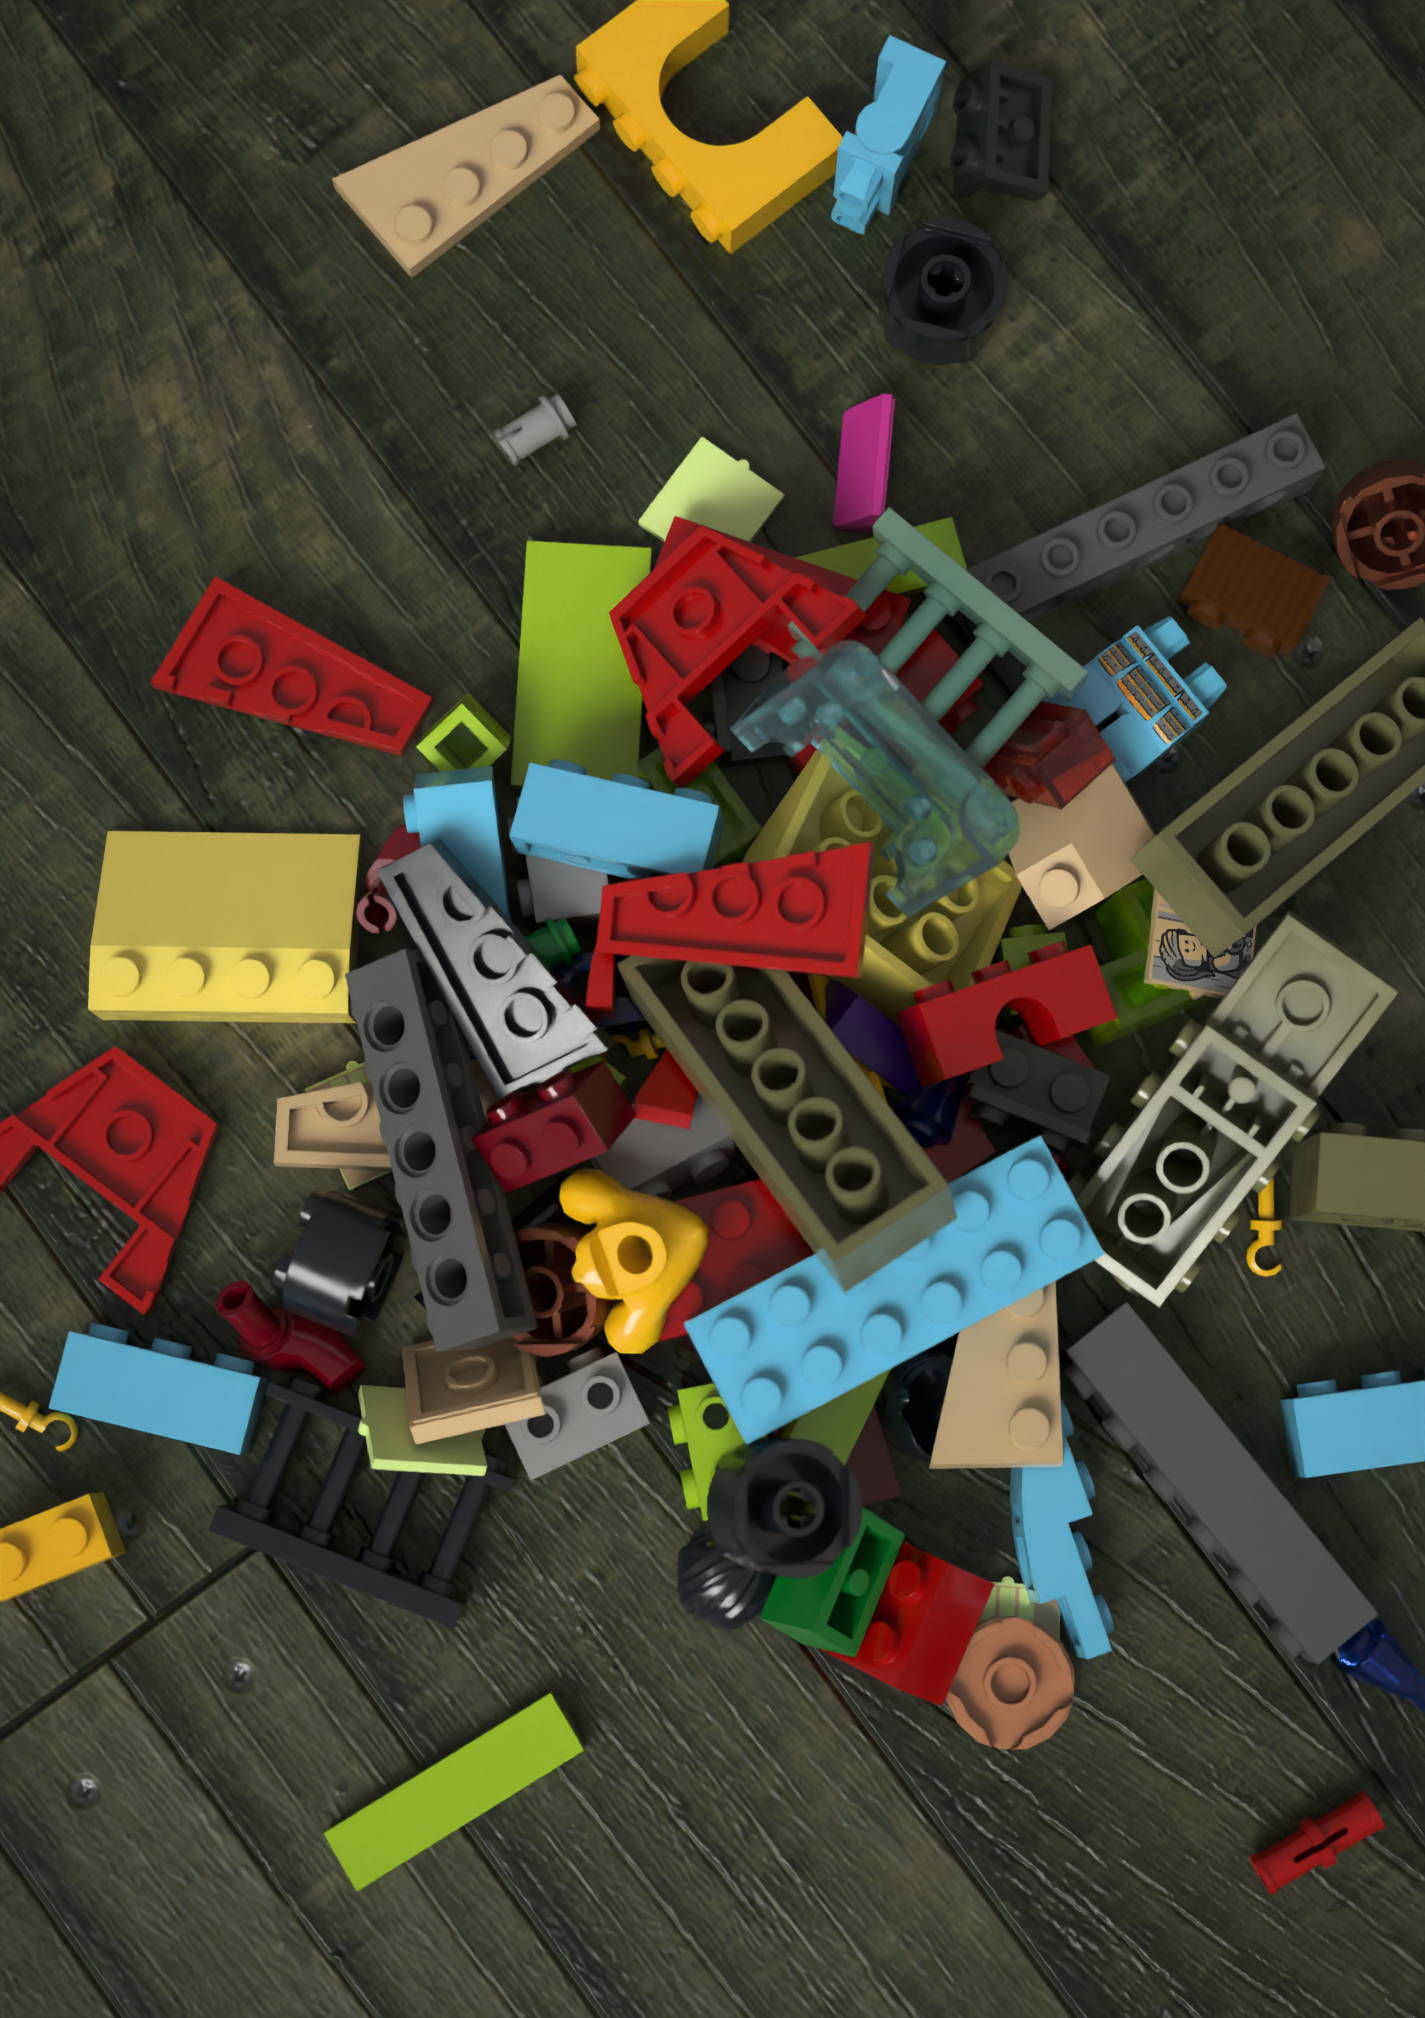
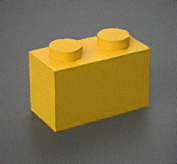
(57, 1544)

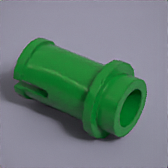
(555, 942)

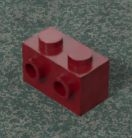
(553, 1126)

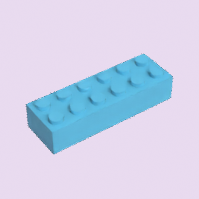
(807, 1341)

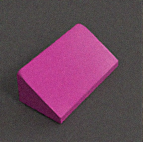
(864, 464)

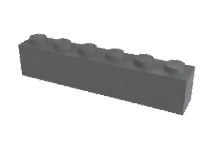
(1217, 1484)

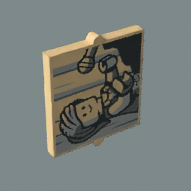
(1182, 960)

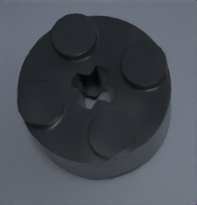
(946, 257)
(341, 1262)
(746, 1506)

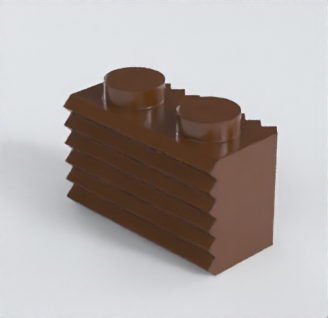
(1252, 592)

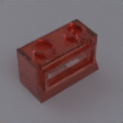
(1050, 756)

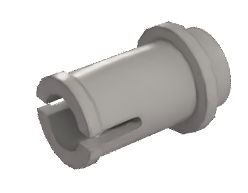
(535, 428)

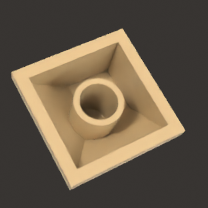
(1081, 851)

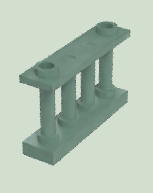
(998, 631)

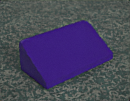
(870, 1036)

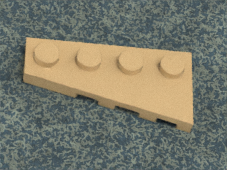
(459, 176)
(342, 1127)
(1005, 1391)

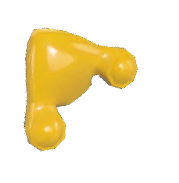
(637, 1253)

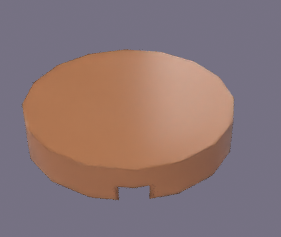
(1012, 1684)

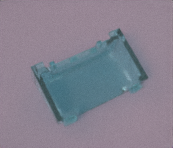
(898, 758)

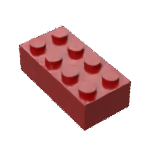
(747, 1245)

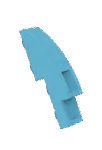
(1051, 1555)

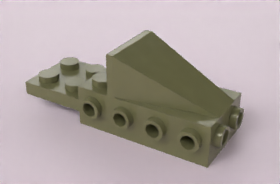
(1226, 1108)

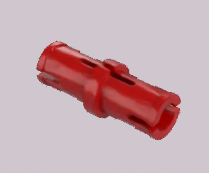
(1317, 1842)

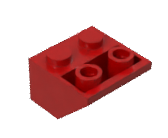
(921, 1624)

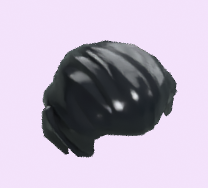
(915, 1401)
(717, 1587)

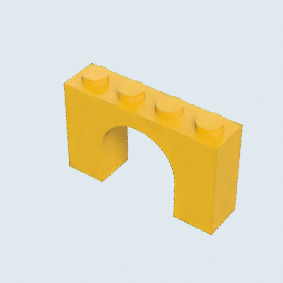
(728, 187)

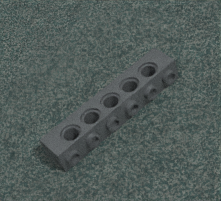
(1153, 521)
(426, 1103)

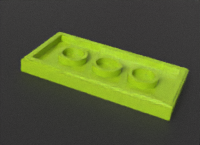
(572, 673)

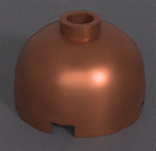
(1383, 524)
(562, 1307)

